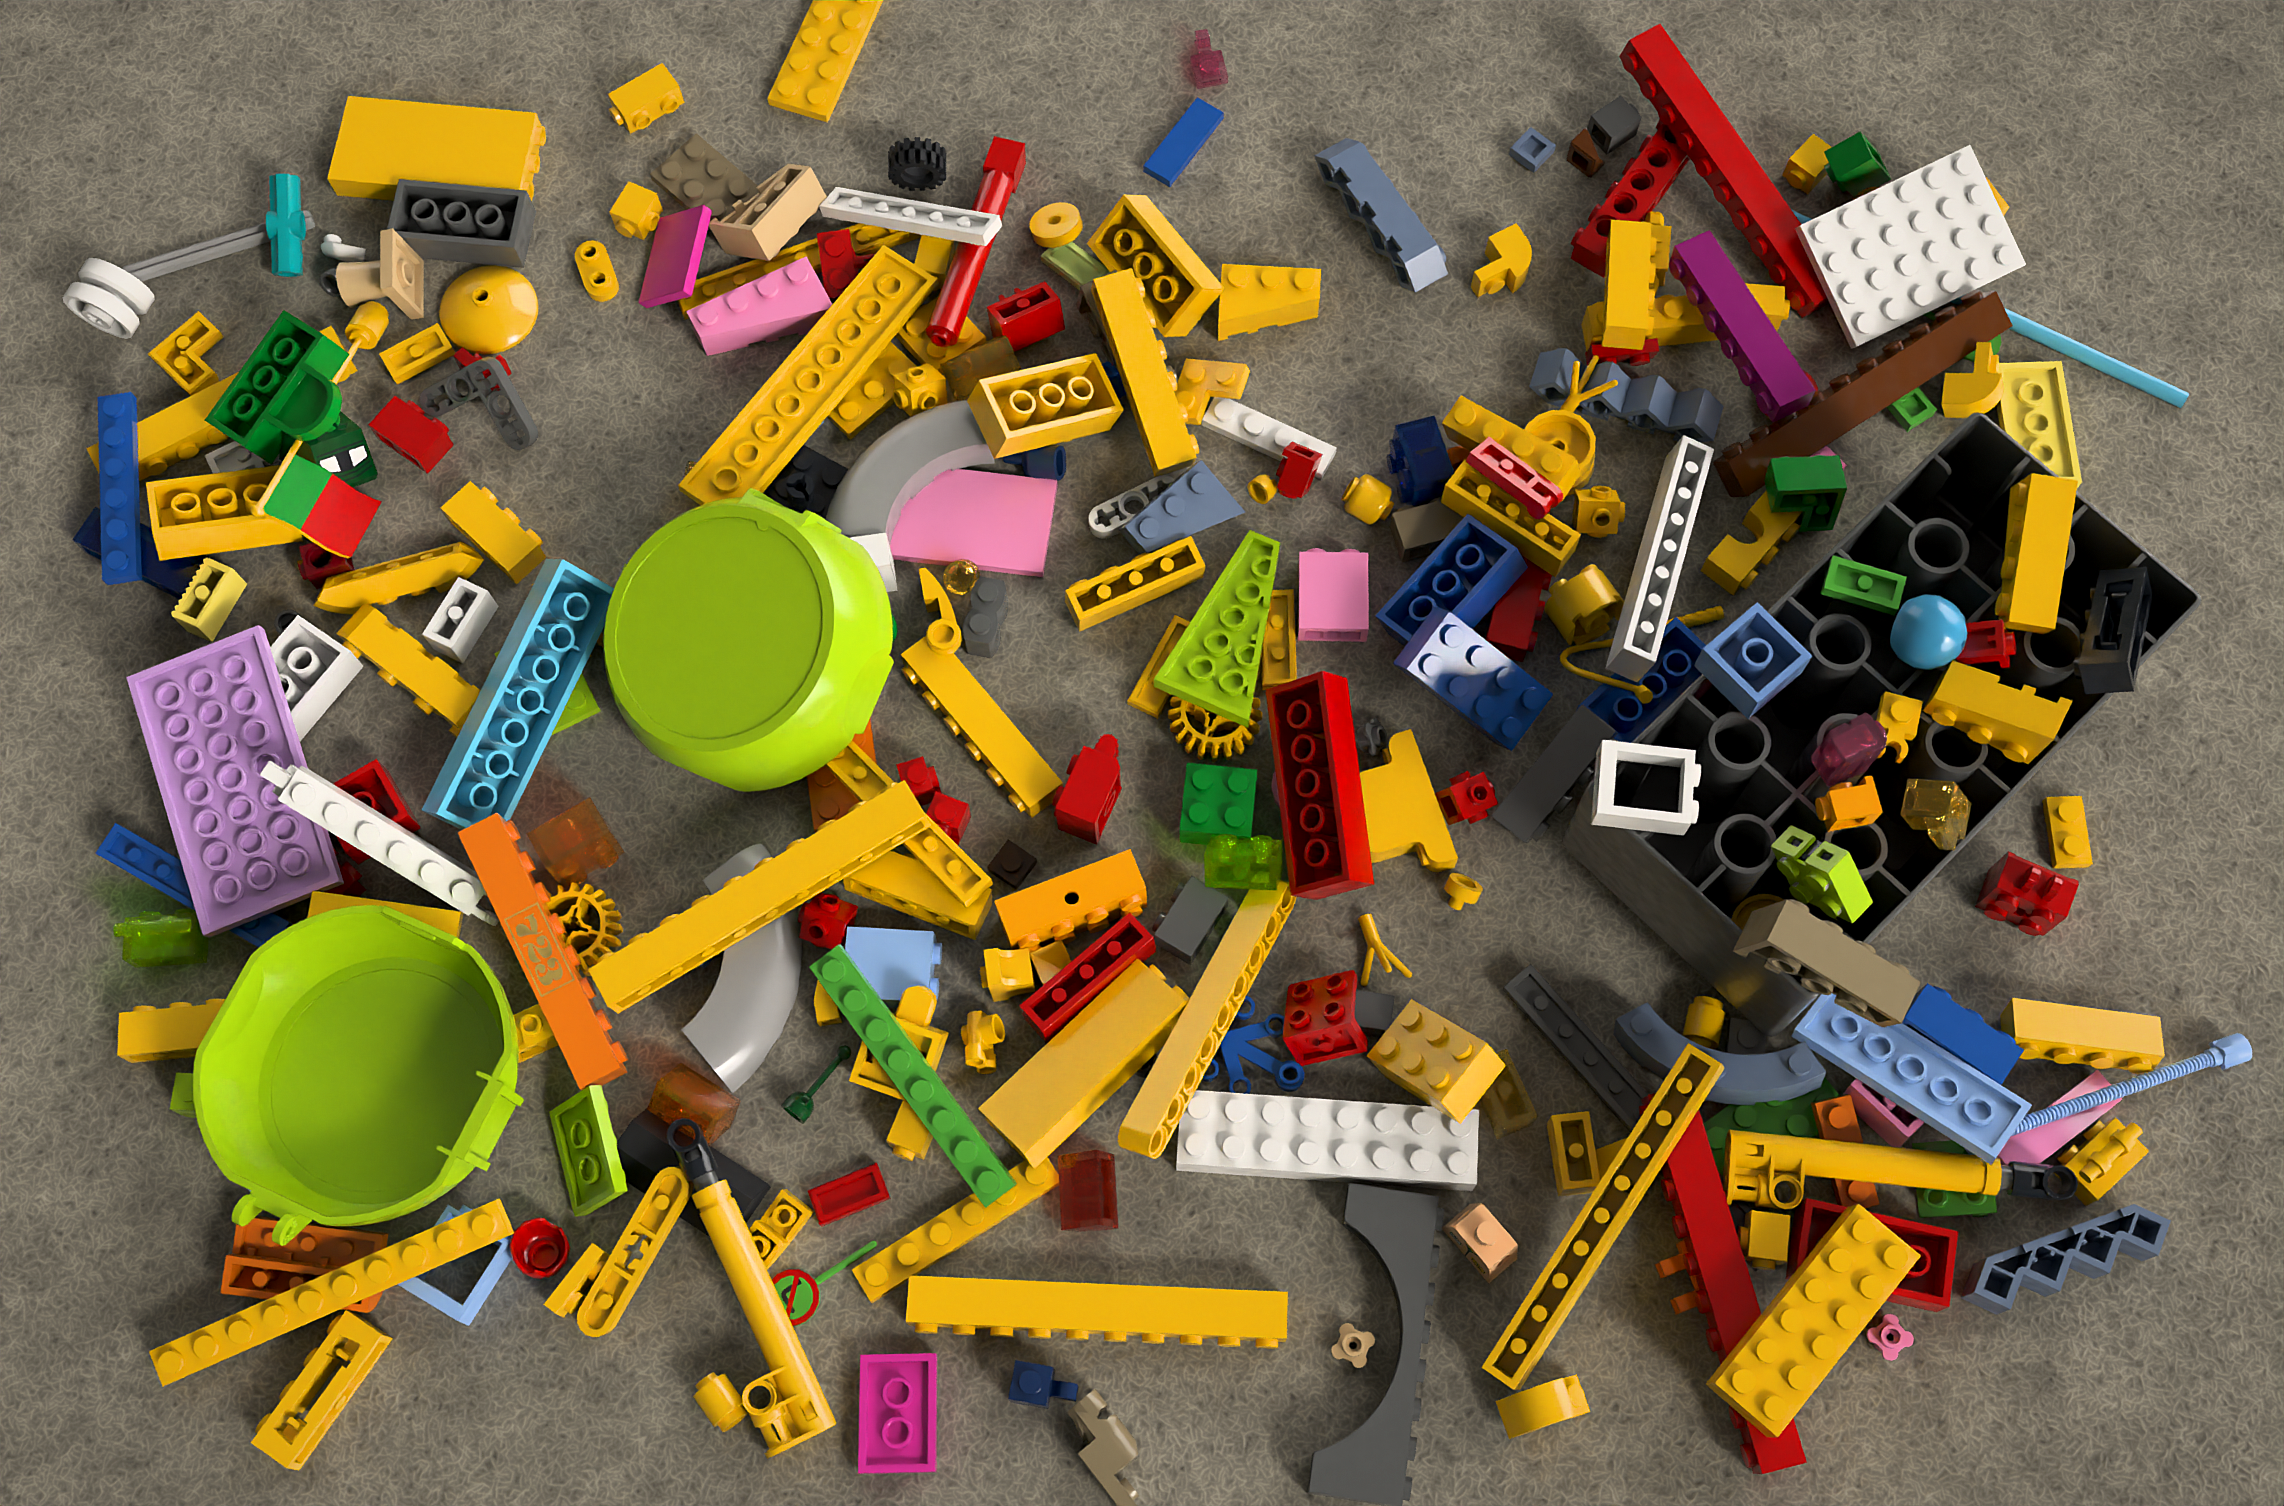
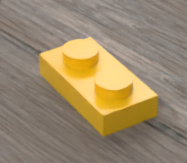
(417, 353)
(2067, 832)
(568, 1294)

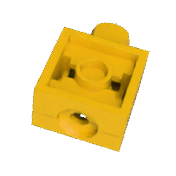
(914, 1016)

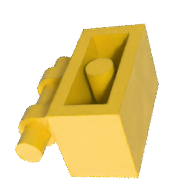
(2103, 1157)

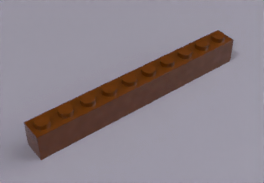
(1865, 391)

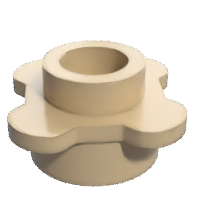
(1343, 1350)

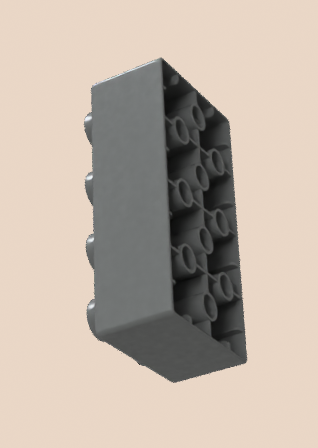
(1757, 773)

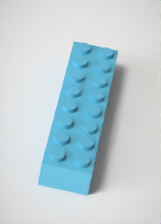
(522, 697)

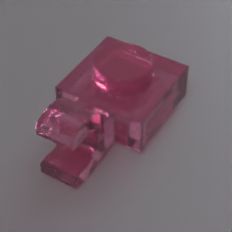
(1207, 65)

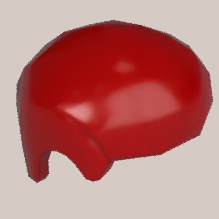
(539, 1248)

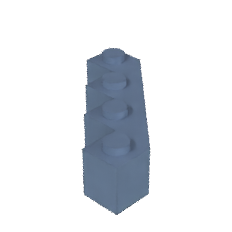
(1387, 217)
(1644, 402)
(2045, 1261)

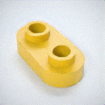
(596, 268)

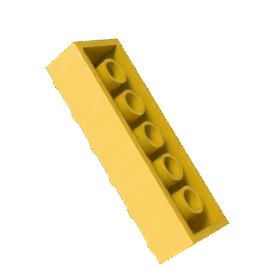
(1813, 1320)

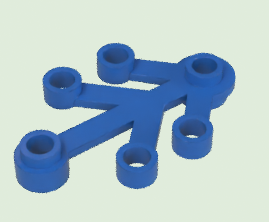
(1236, 1044)

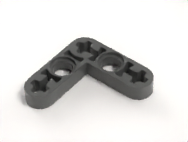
(480, 386)

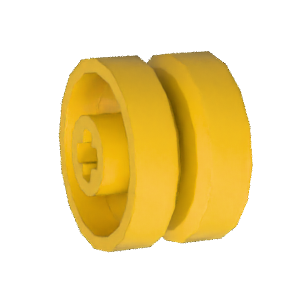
(1570, 435)

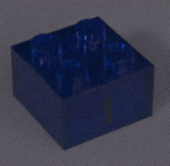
(1419, 461)

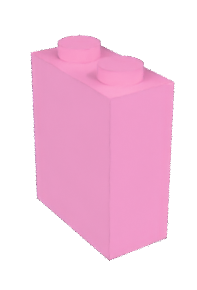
(1333, 596)

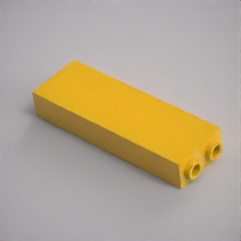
(1085, 1062)

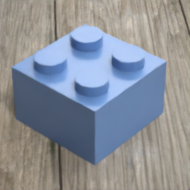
(1752, 660)

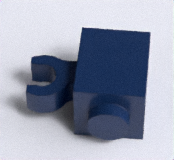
(1035, 1384)

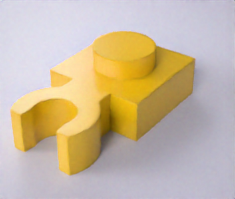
(1900, 720)

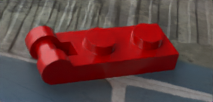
(1515, 478)

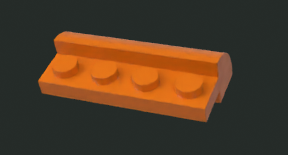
(267, 1269)

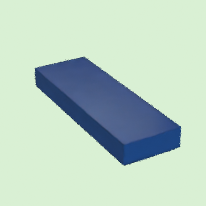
(1183, 142)

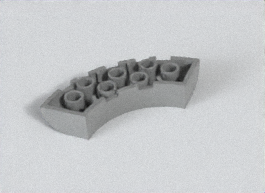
(904, 464)
(752, 989)

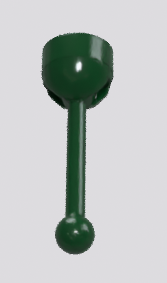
(799, 1103)

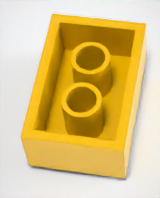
(1436, 1060)

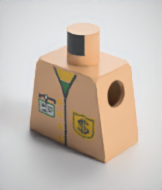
(1482, 1240)

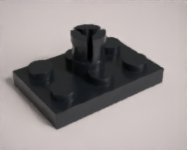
(807, 482)

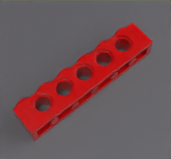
(1654, 181)

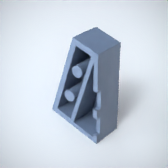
(1183, 508)

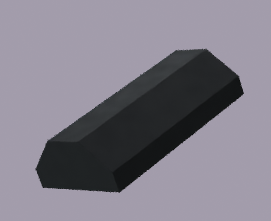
(646, 1152)

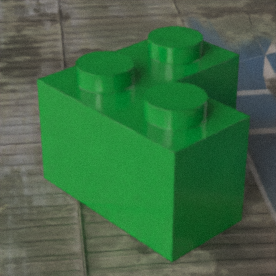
(1807, 485)

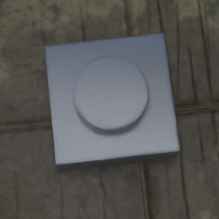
(1532, 149)

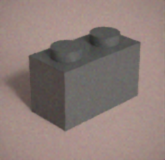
(1189, 919)

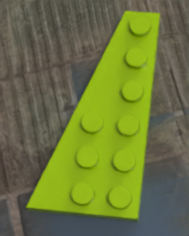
(1223, 644)

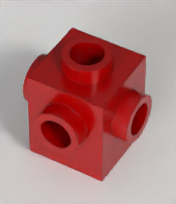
(1466, 798)
(826, 920)

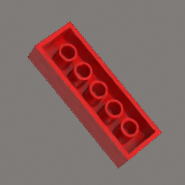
(1319, 786)

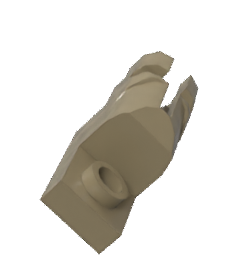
(1109, 1447)

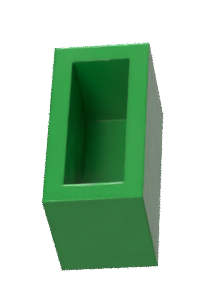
(1855, 165)

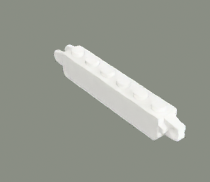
(379, 837)

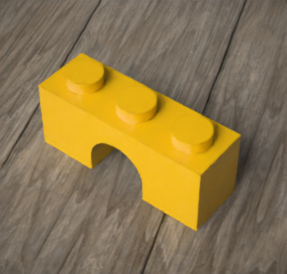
(1734, 563)

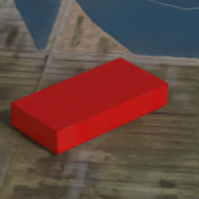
(849, 1194)

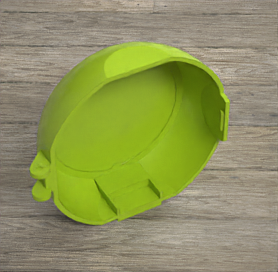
(748, 642)
(356, 1070)

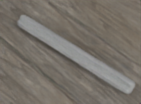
(204, 251)

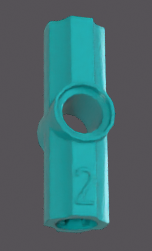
(286, 225)

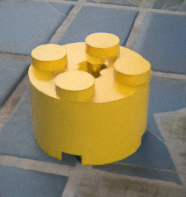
(1583, 605)

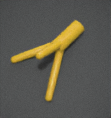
(1576, 389)
(1383, 953)

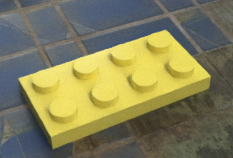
(2038, 414)

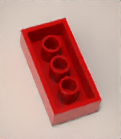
(1927, 1282)

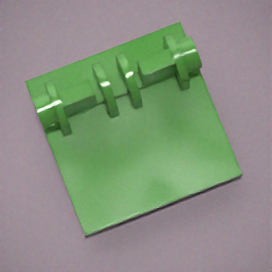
(1951, 1203)

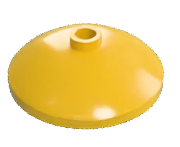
(498, 320)

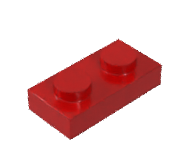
(1635, 356)

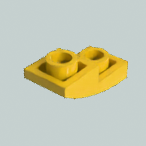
(779, 1225)

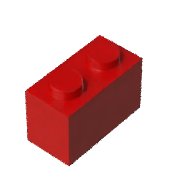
(411, 433)

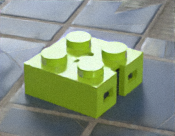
(1821, 874)

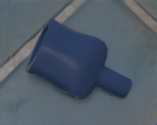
(1043, 462)

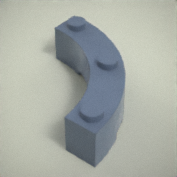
(1745, 1077)

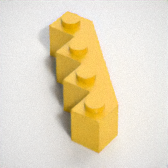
(409, 665)

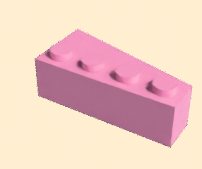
(762, 310)

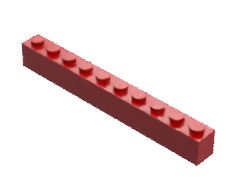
(1724, 164)
(1721, 1275)

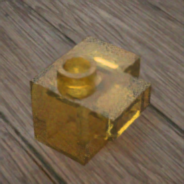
(1937, 808)

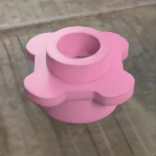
(1878, 1336)

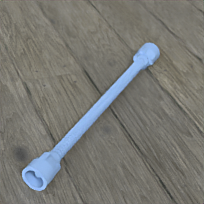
(2222, 1052)

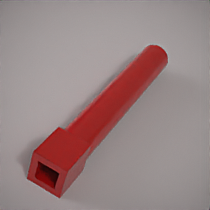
(1000, 178)

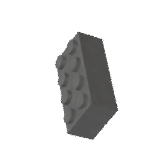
(464, 222)

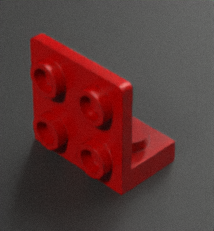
(1322, 1019)

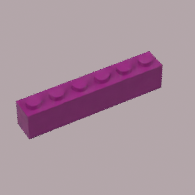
(1741, 326)

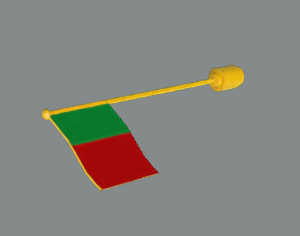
(311, 496)

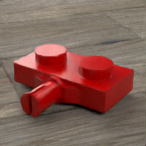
(839, 261)

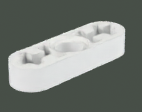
(1107, 508)

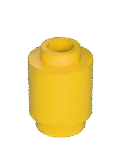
(1704, 1021)
(720, 1401)

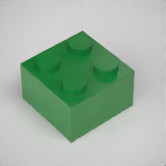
(1217, 802)

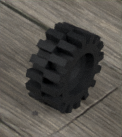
(917, 164)

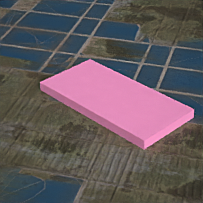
(978, 517)

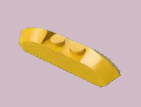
(398, 577)

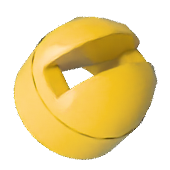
(1262, 488)

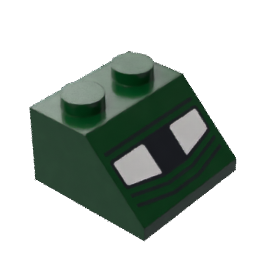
(340, 452)

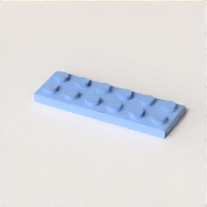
(1916, 1076)

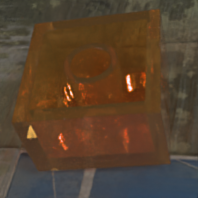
(576, 843)

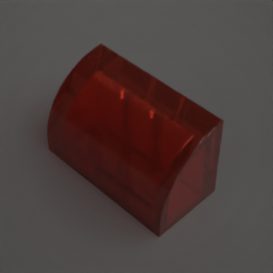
(1087, 1191)

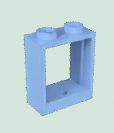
(462, 1312)

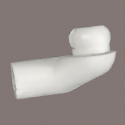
(334, 249)

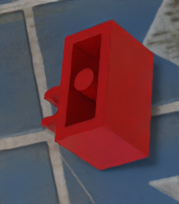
(1027, 315)

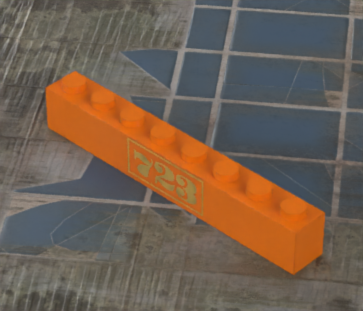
(542, 951)

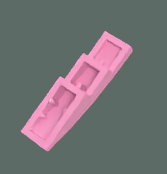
(2044, 1140)

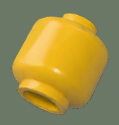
(1367, 499)

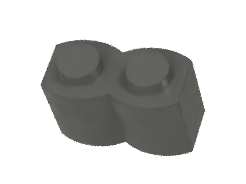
(984, 620)

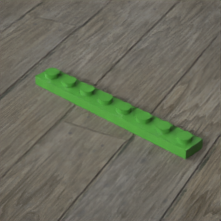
(913, 1075)

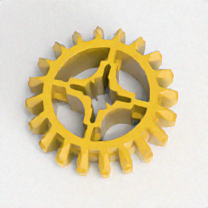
(1207, 741)
(580, 902)

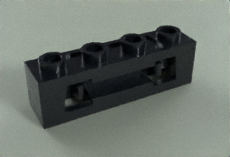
(2100, 663)

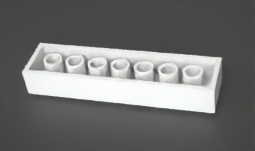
(1327, 1141)

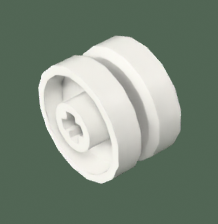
(108, 298)

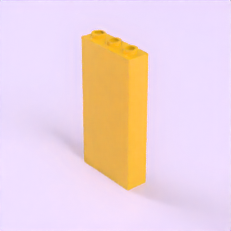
(432, 144)

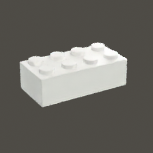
(311, 671)

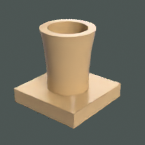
(395, 275)

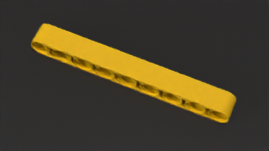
(1205, 1021)

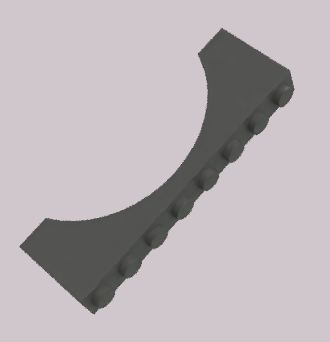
(1374, 1458)

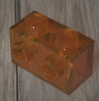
(693, 1097)

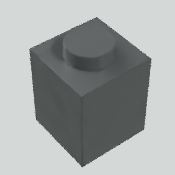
(1614, 124)
(1373, 1012)

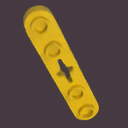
(615, 1282)

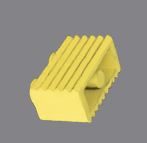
(209, 599)

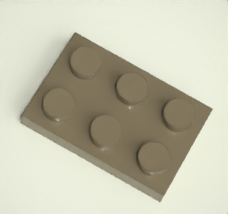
(703, 176)

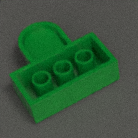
(282, 390)

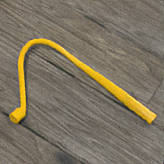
(1641, 692)

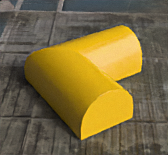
(182, 350)

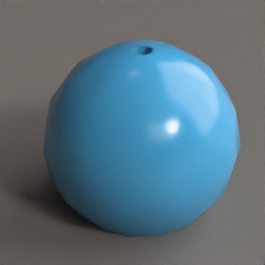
(1928, 632)

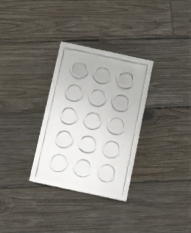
(1910, 246)

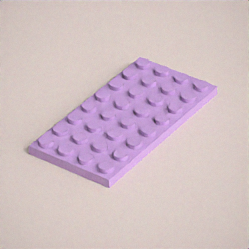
(209, 734)

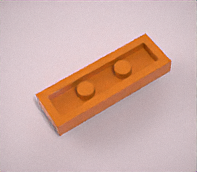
(1838, 1122)

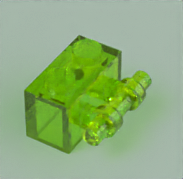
(162, 939)

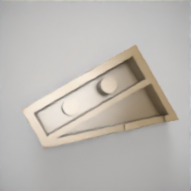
(771, 216)

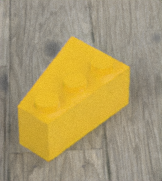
(1266, 297)
(1995, 713)

